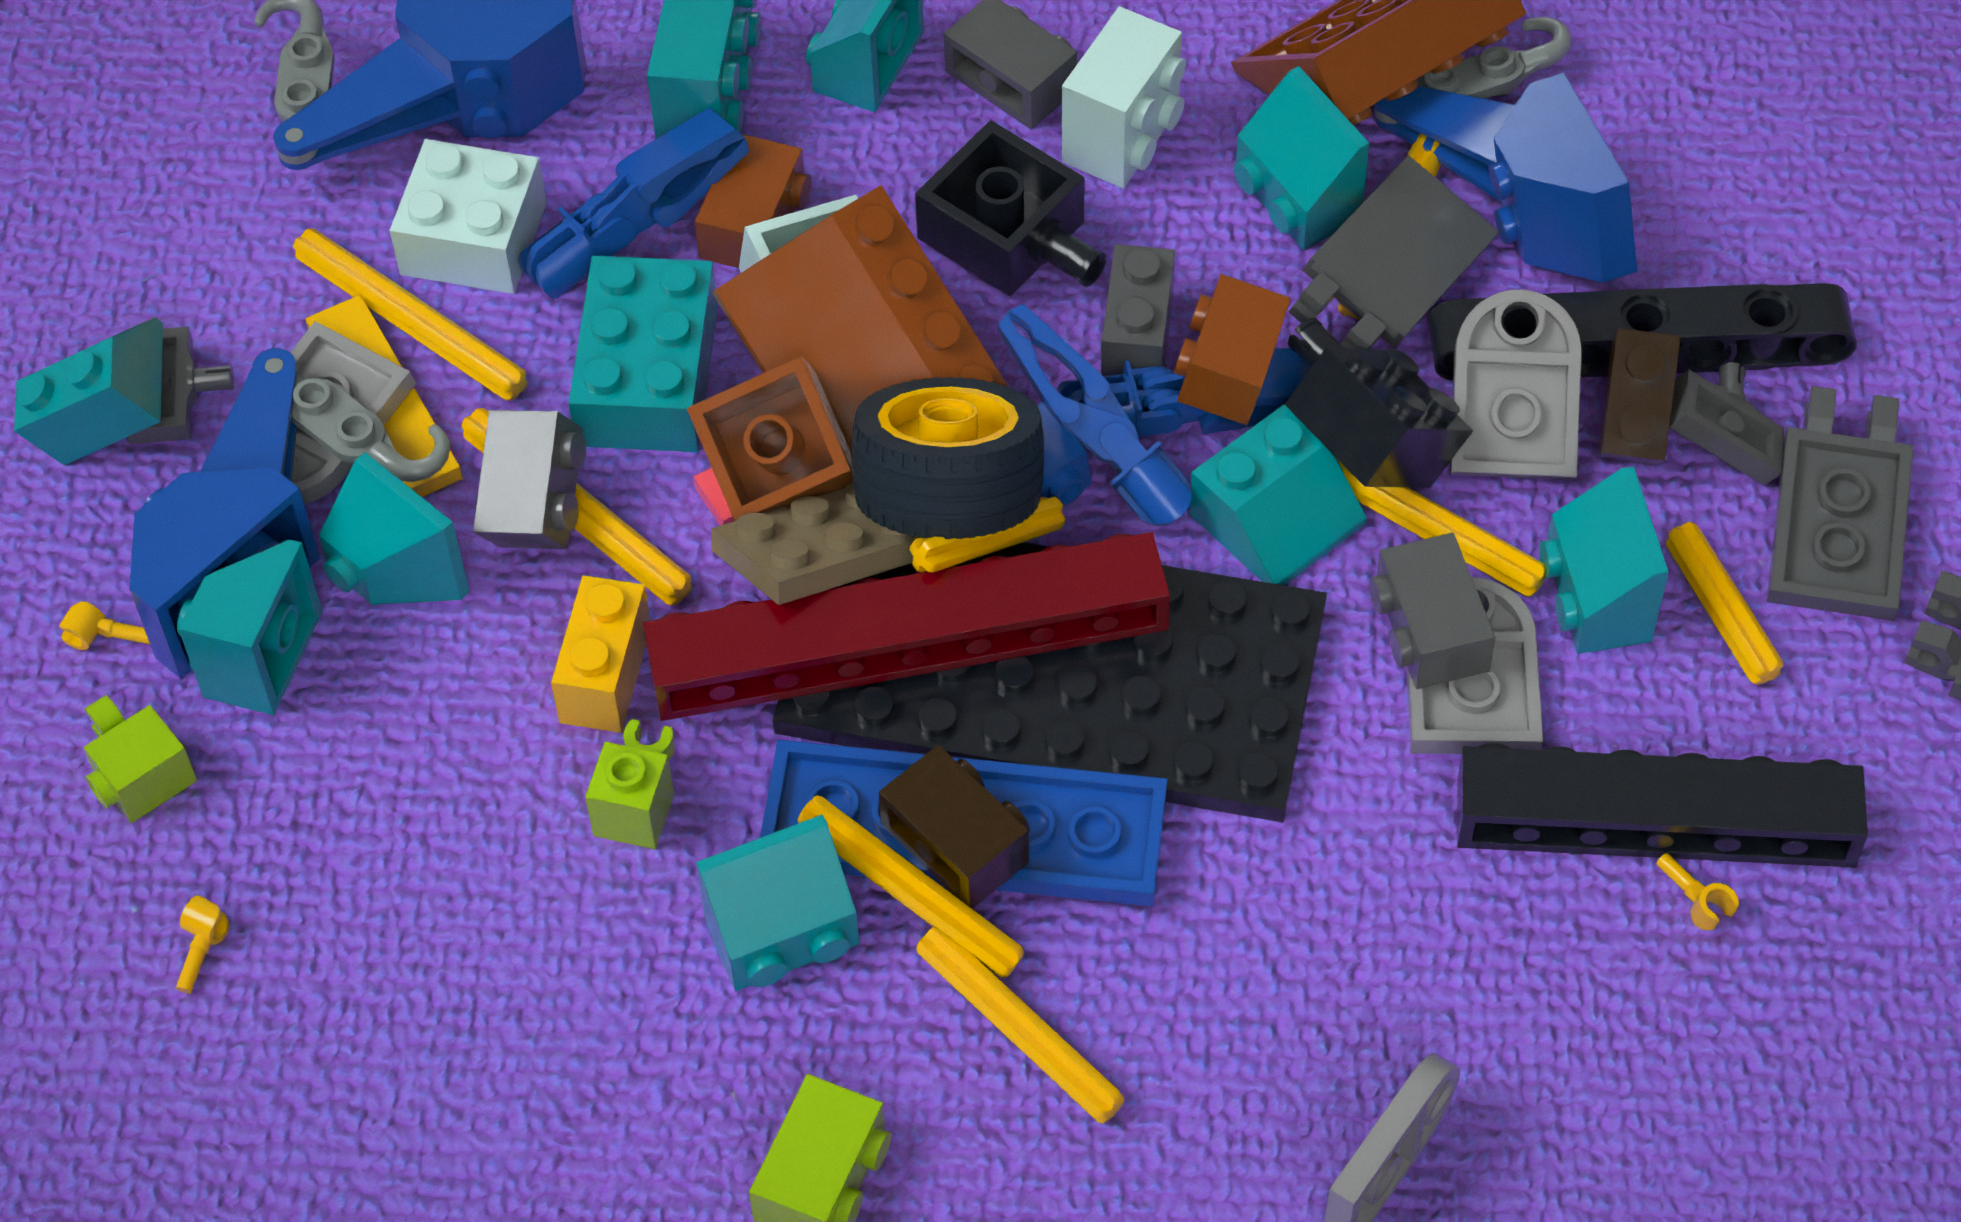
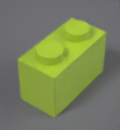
(820, 1156)

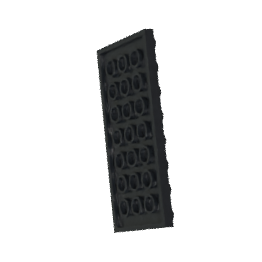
(1198, 704)

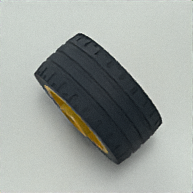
(947, 457)

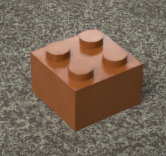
(773, 439)

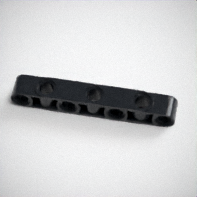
(1717, 325)

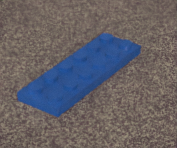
(1087, 833)

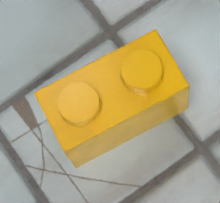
(601, 654)

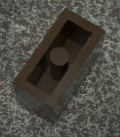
(1638, 397)
(955, 826)

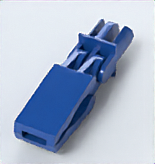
(650, 188)
(1152, 394)
(1145, 478)

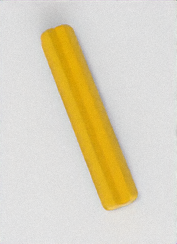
(941, 553)
(1724, 603)

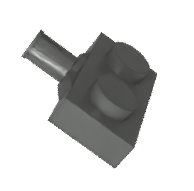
(180, 387)
(1727, 423)

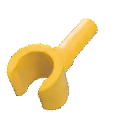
(86, 621)
(1699, 894)
(209, 927)

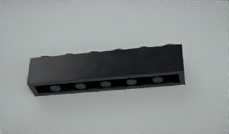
(1661, 806)

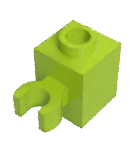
(134, 760)
(632, 788)

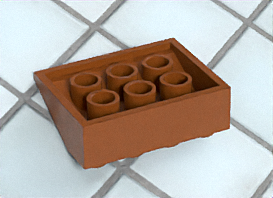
(1377, 47)
(856, 307)

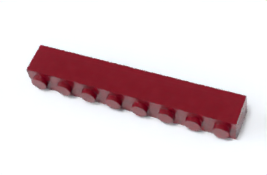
(907, 625)

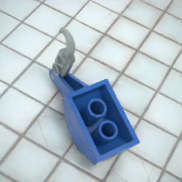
(458, 62)
(1540, 158)
(247, 493)

